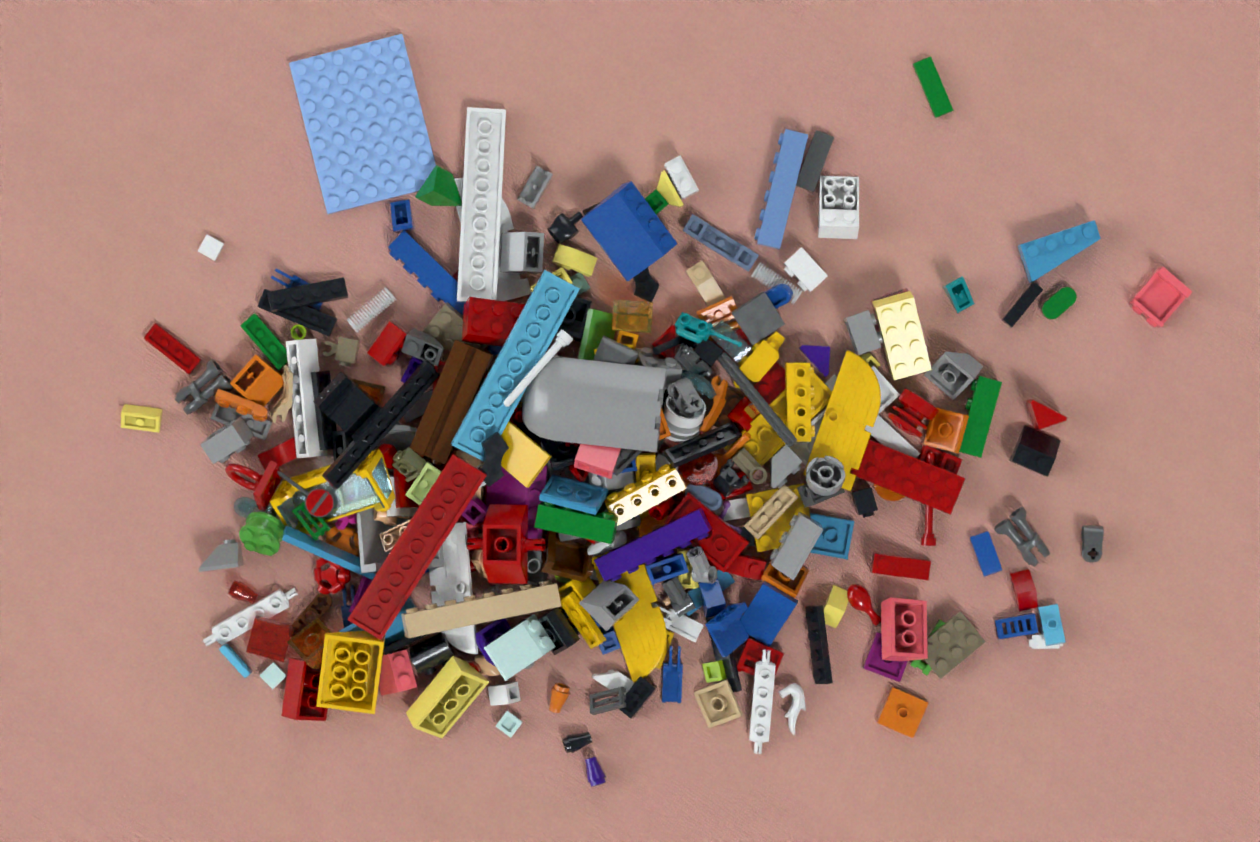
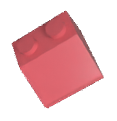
(397, 672)

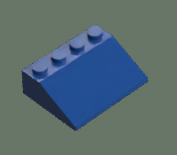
(628, 231)

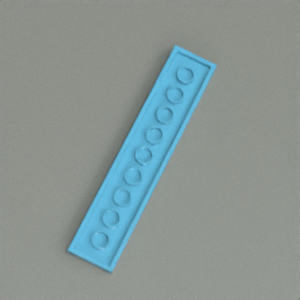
(520, 353)

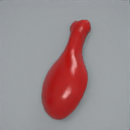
(860, 600)

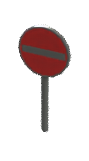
(318, 501)

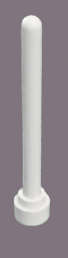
(561, 341)

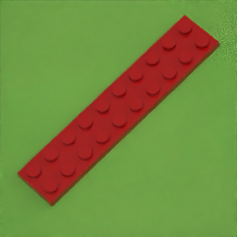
(417, 546)

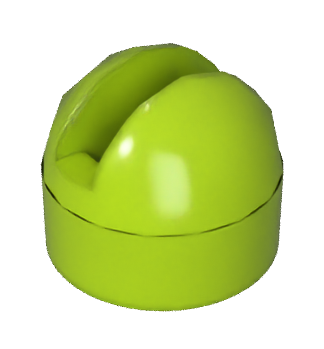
(302, 330)

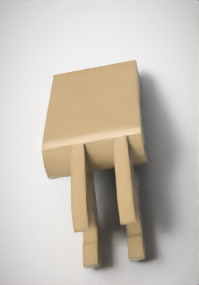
(285, 402)

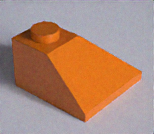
(783, 582)

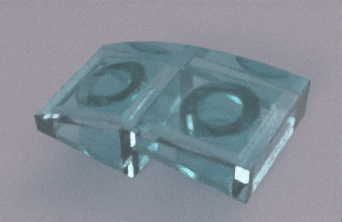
(733, 350)
(700, 384)

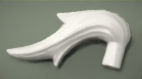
(620, 540)
(797, 704)

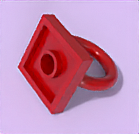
(263, 487)

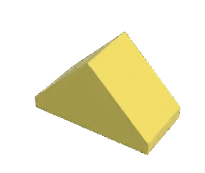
(835, 606)

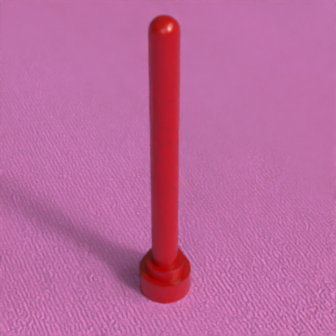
(928, 537)

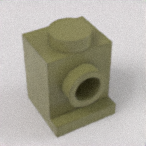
(408, 463)

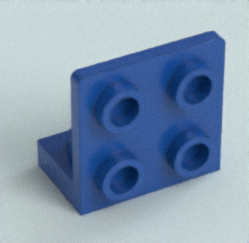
(728, 629)

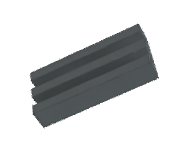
(621, 704)

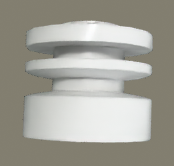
(679, 426)

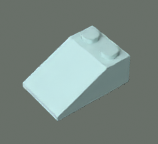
(519, 647)

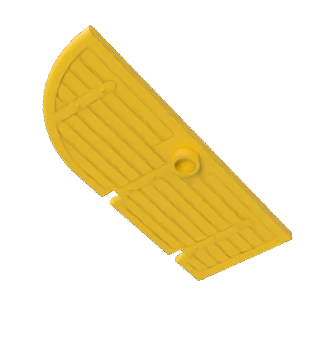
(850, 408)
(641, 629)

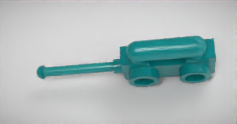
(700, 327)

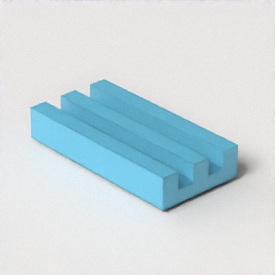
(235, 660)

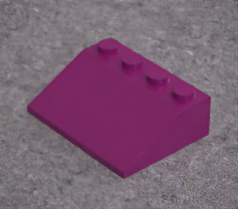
(512, 492)

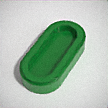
(1059, 303)

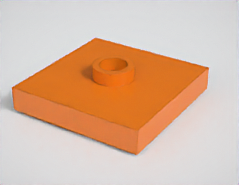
(946, 431)
(902, 712)

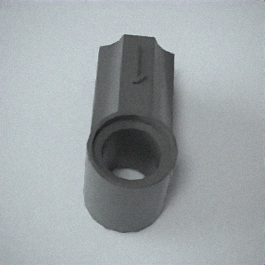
(679, 598)

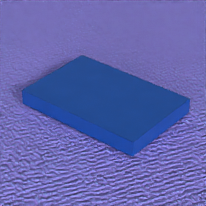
(767, 613)

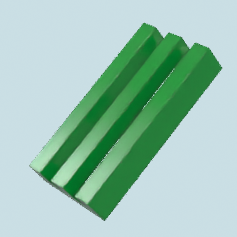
(320, 531)

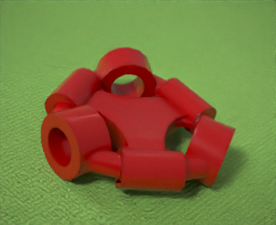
(336, 579)

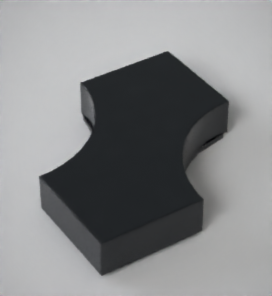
(645, 286)
(494, 449)

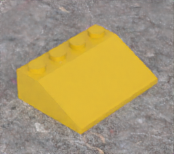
(350, 671)

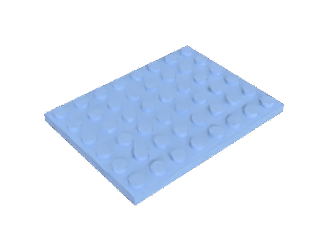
(364, 123)

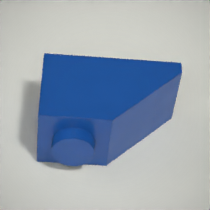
(666, 568)

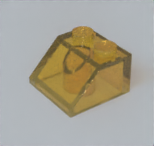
(632, 316)

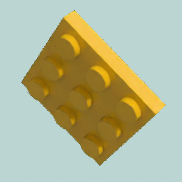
(772, 536)

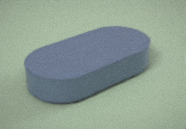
(706, 495)

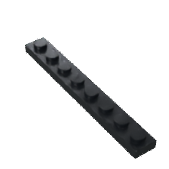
(380, 425)

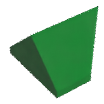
(440, 189)

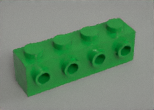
(980, 413)
(576, 523)

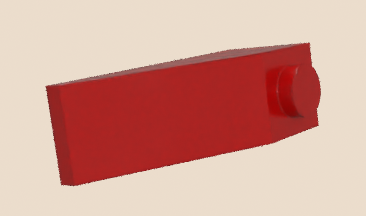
(746, 566)
(900, 566)

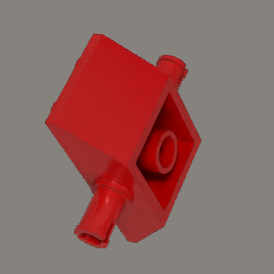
(508, 562)

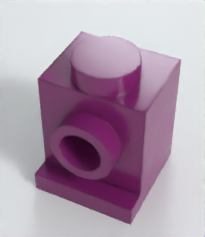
(473, 515)

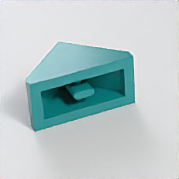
(959, 294)

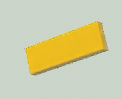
(582, 620)

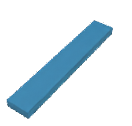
(324, 550)

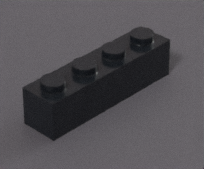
(1022, 304)

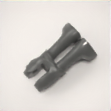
(212, 371)
(1007, 528)

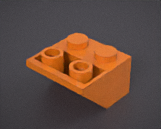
(258, 381)

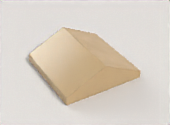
(718, 703)

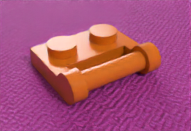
(718, 312)

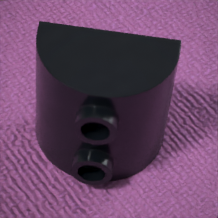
(559, 629)
(431, 653)

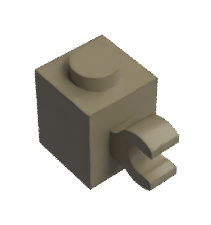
(345, 350)

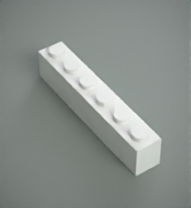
(302, 360)

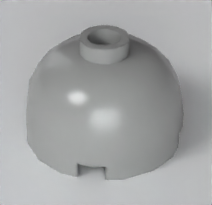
(825, 475)

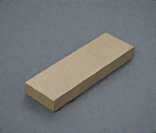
(770, 511)

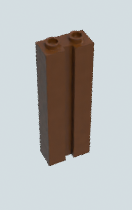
(450, 402)

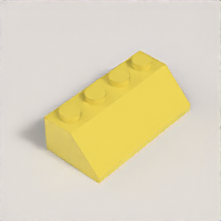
(446, 698)

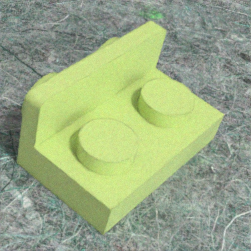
(423, 483)

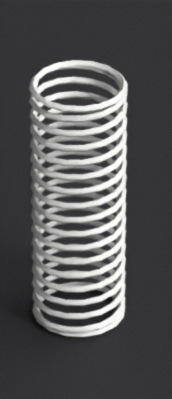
(774, 282)
(372, 314)

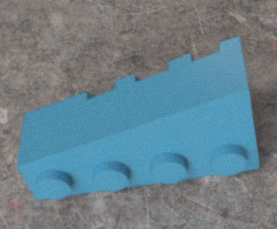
(1052, 250)

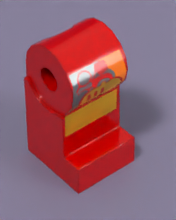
(743, 414)

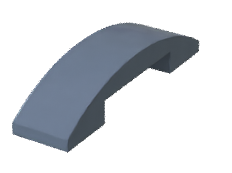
(720, 243)

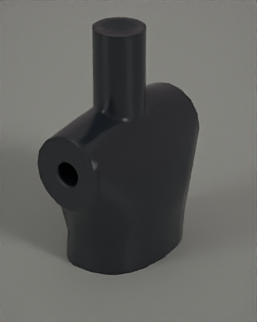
(564, 228)

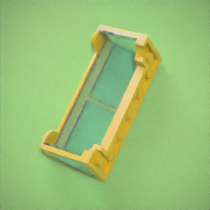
(364, 489)

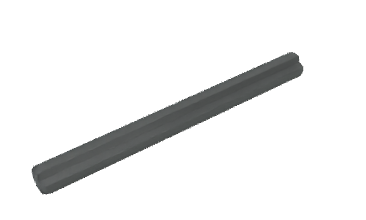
(757, 400)

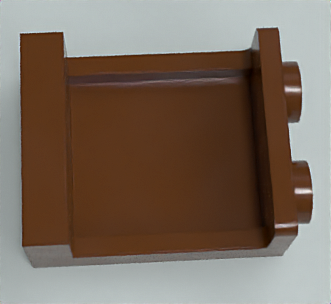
(566, 558)

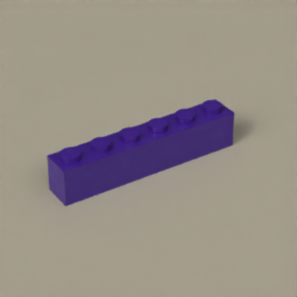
(653, 544)

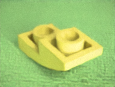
(574, 259)

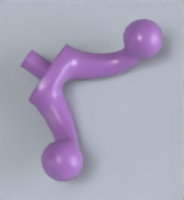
(726, 504)

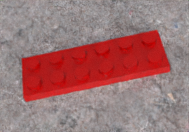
(909, 477)

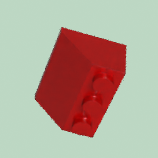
(302, 692)

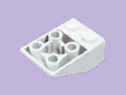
(838, 207)

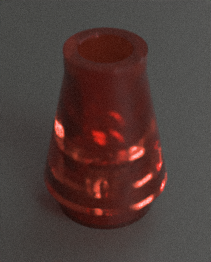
(241, 592)

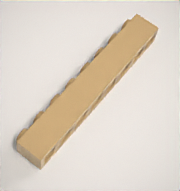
(481, 609)

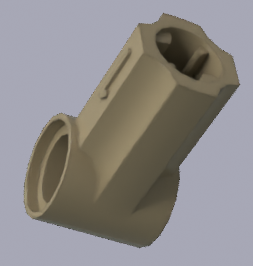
(748, 465)

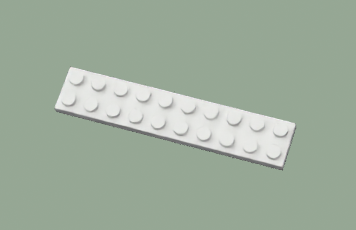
(481, 203)

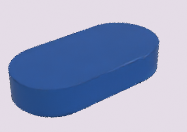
(779, 295)

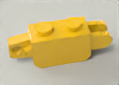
(762, 358)

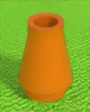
(558, 697)

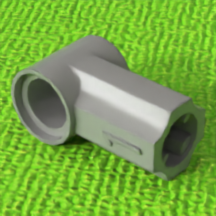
(701, 571)

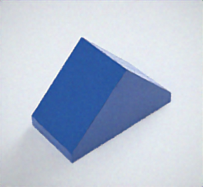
(402, 216)
(712, 598)

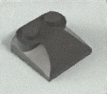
(615, 352)

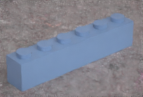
(782, 189)

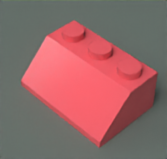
(904, 629)

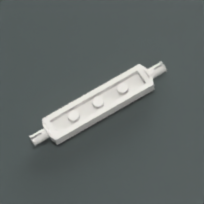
(244, 620)
(762, 701)

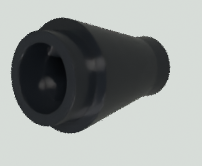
(576, 741)

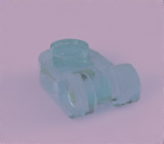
(245, 506)

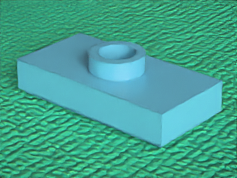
(1051, 625)

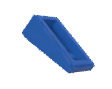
(1031, 616)

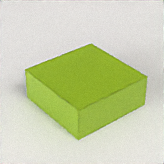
(714, 671)

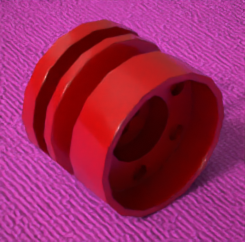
(912, 413)

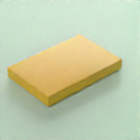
(524, 457)

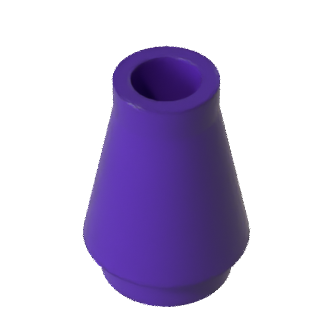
(594, 772)

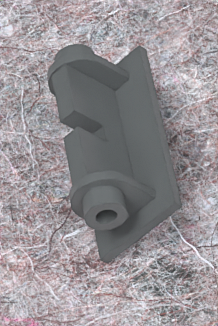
(691, 362)

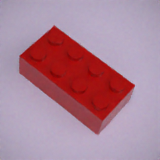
(489, 320)

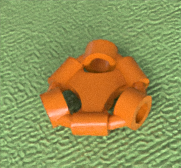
(344, 541)

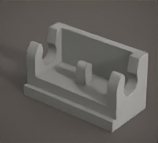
(535, 187)

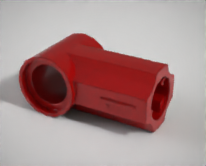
(662, 509)

